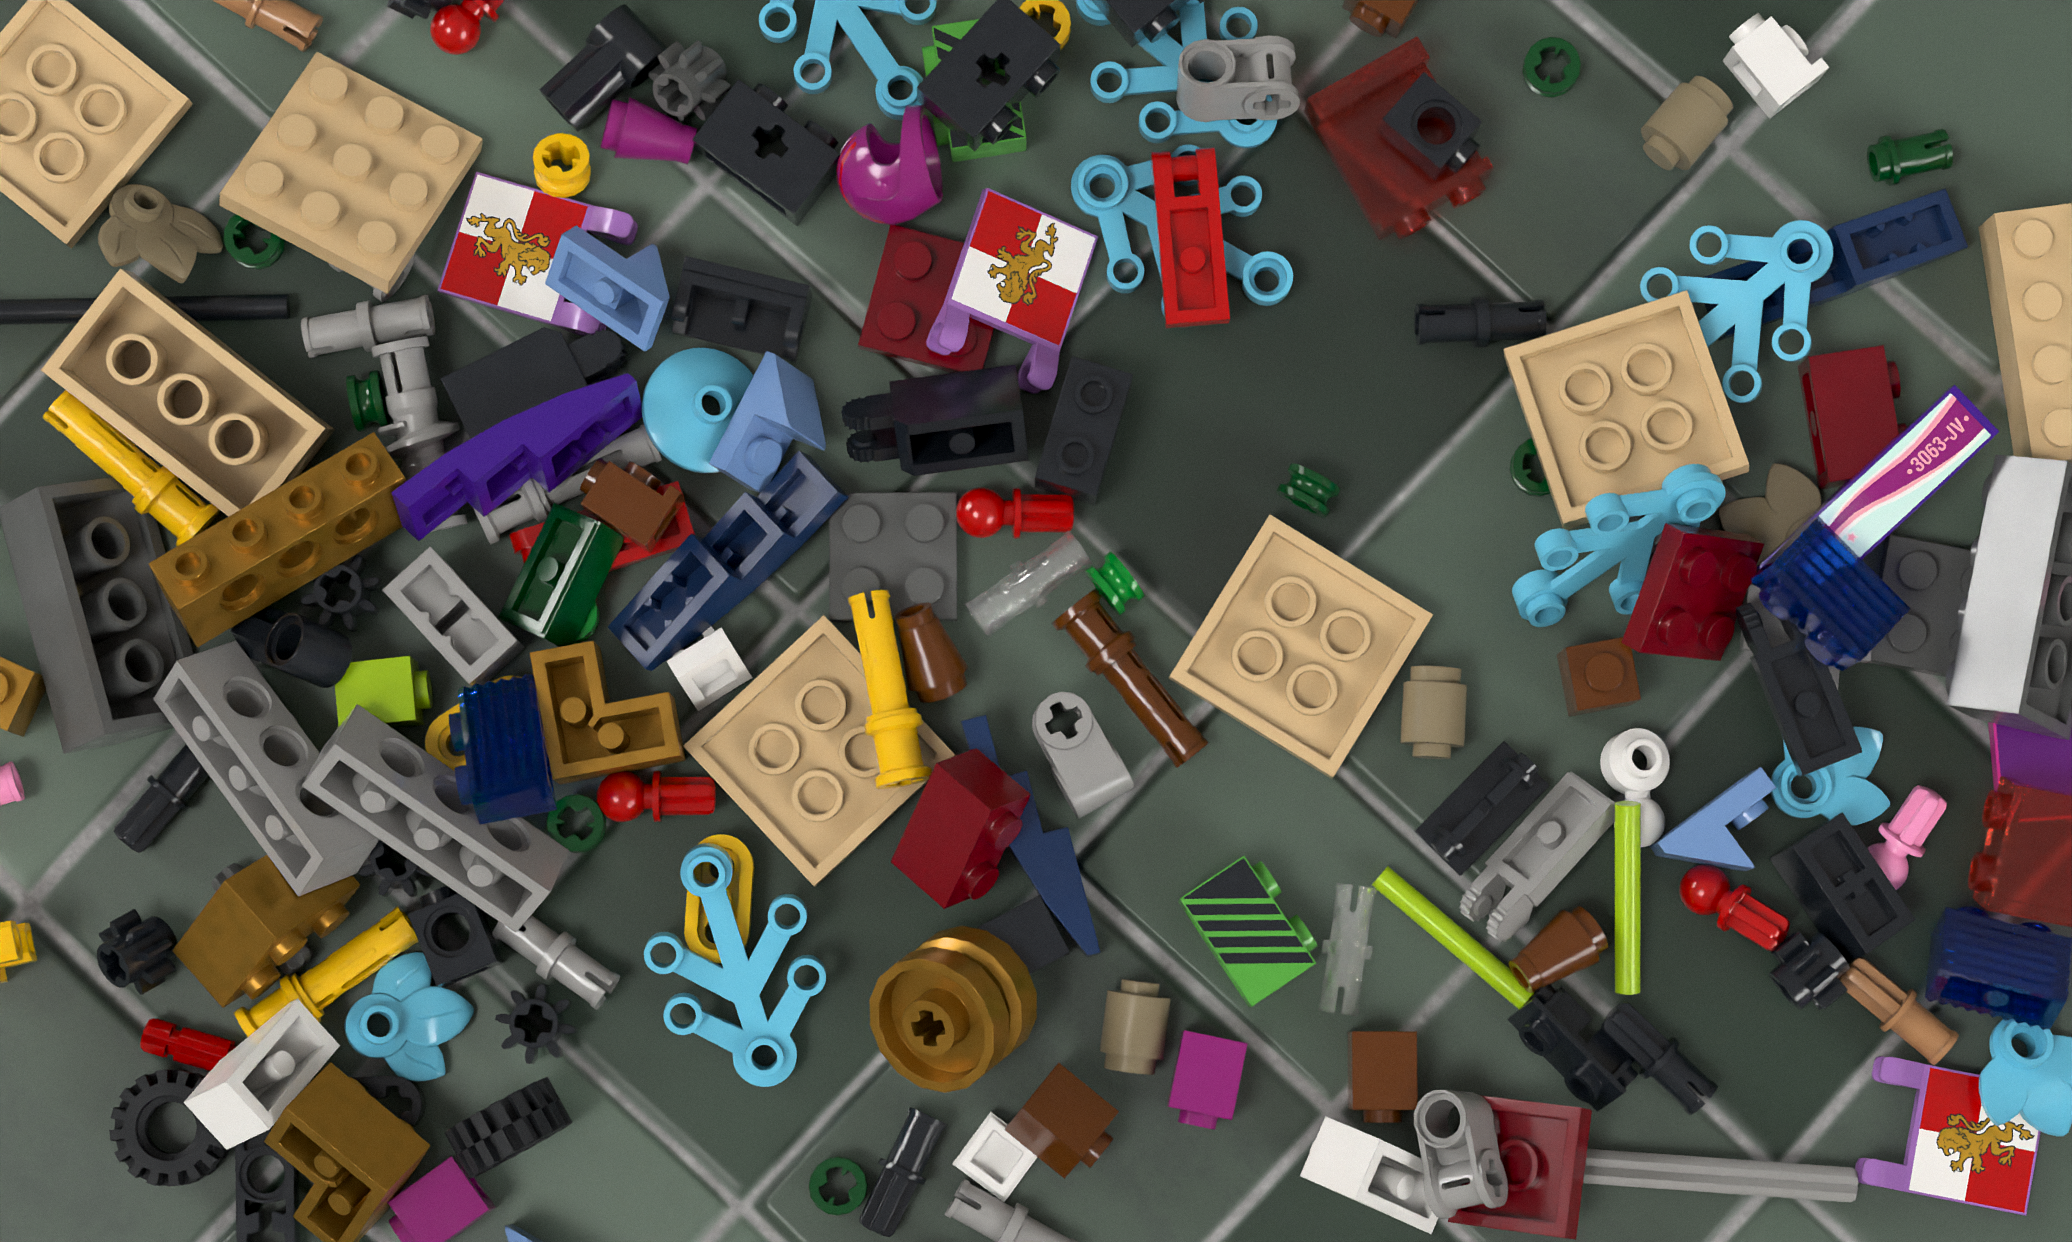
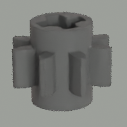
(689, 80)

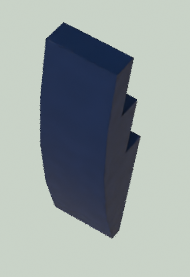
(1868, 251)
(724, 567)
(1044, 857)

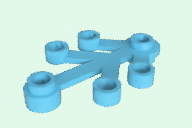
(863, 37)
(1164, 78)
(1130, 202)
(1742, 301)
(1685, 499)
(739, 978)

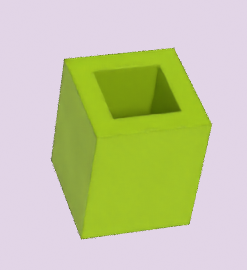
(387, 689)

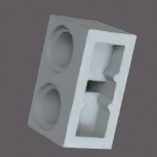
(453, 618)

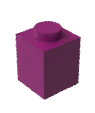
(1206, 1078)
(439, 1205)

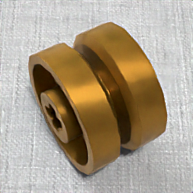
(953, 1008)

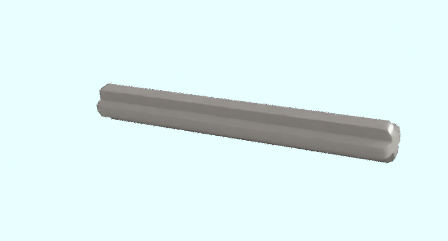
(1721, 1175)

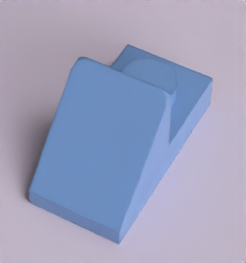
(615, 290)
(772, 412)
(1703, 834)

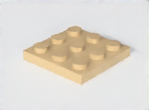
(74, 116)
(351, 172)
(1624, 404)
(1300, 646)
(800, 753)

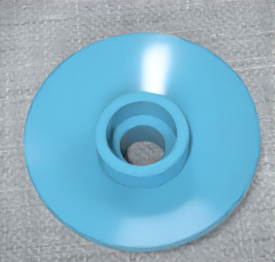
(674, 407)

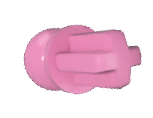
(1907, 833)

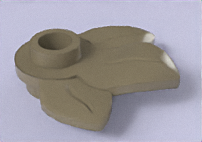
(153, 228)
(1786, 505)

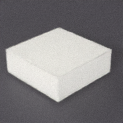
(995, 1158)

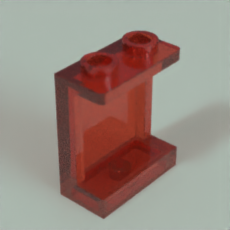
(1380, 177)
(2025, 853)

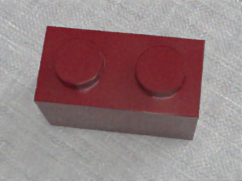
(1849, 410)
(961, 828)

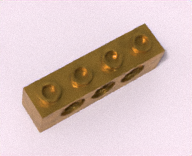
(281, 540)

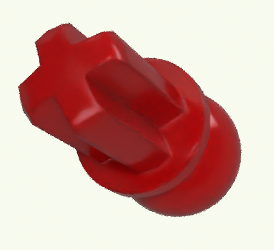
(457, 27)
(984, 512)
(625, 796)
(1708, 891)

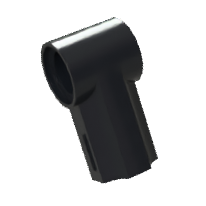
(616, 57)
(295, 646)

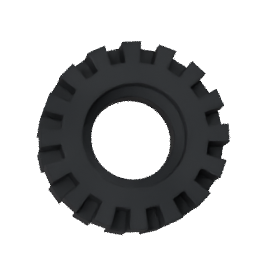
(508, 1127)
(133, 1135)

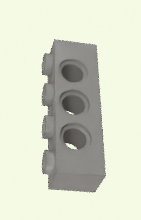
(259, 765)
(416, 810)

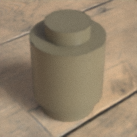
(1686, 124)
(1433, 711)
(1134, 1027)

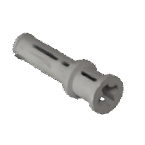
(535, 502)

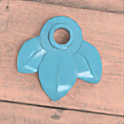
(1837, 786)
(417, 1017)
(2029, 1085)

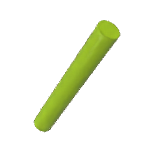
(1627, 897)
(1451, 936)

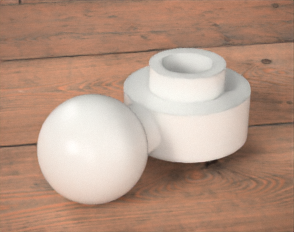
(1636, 783)

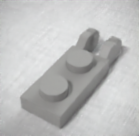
(1538, 855)

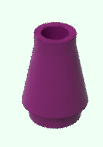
(646, 134)

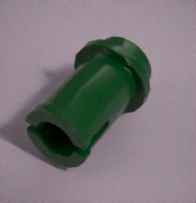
(1908, 156)

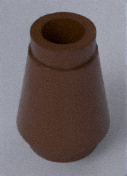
(929, 655)
(1560, 949)

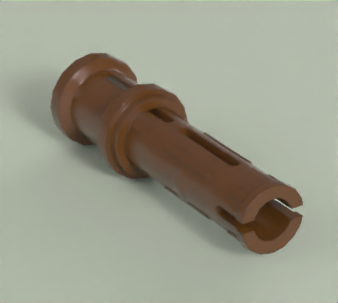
(1113, 655)

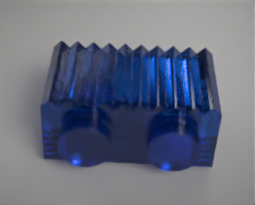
(1828, 595)
(504, 750)
(1998, 967)

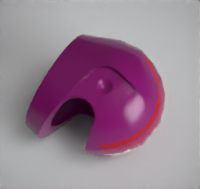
(888, 179)

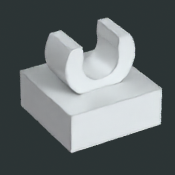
(709, 668)

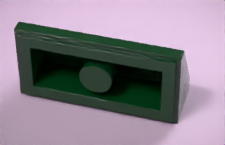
(562, 576)

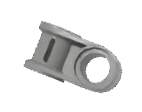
(1239, 79)
(1084, 765)
(1459, 1157)

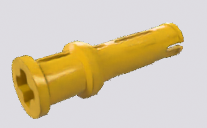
(152, 486)
(892, 721)
(337, 972)

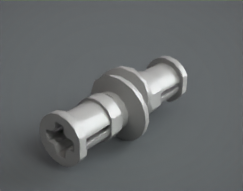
(414, 411)

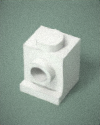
(1771, 63)

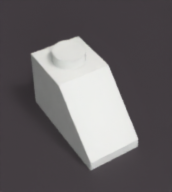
(262, 1075)
(1370, 1173)

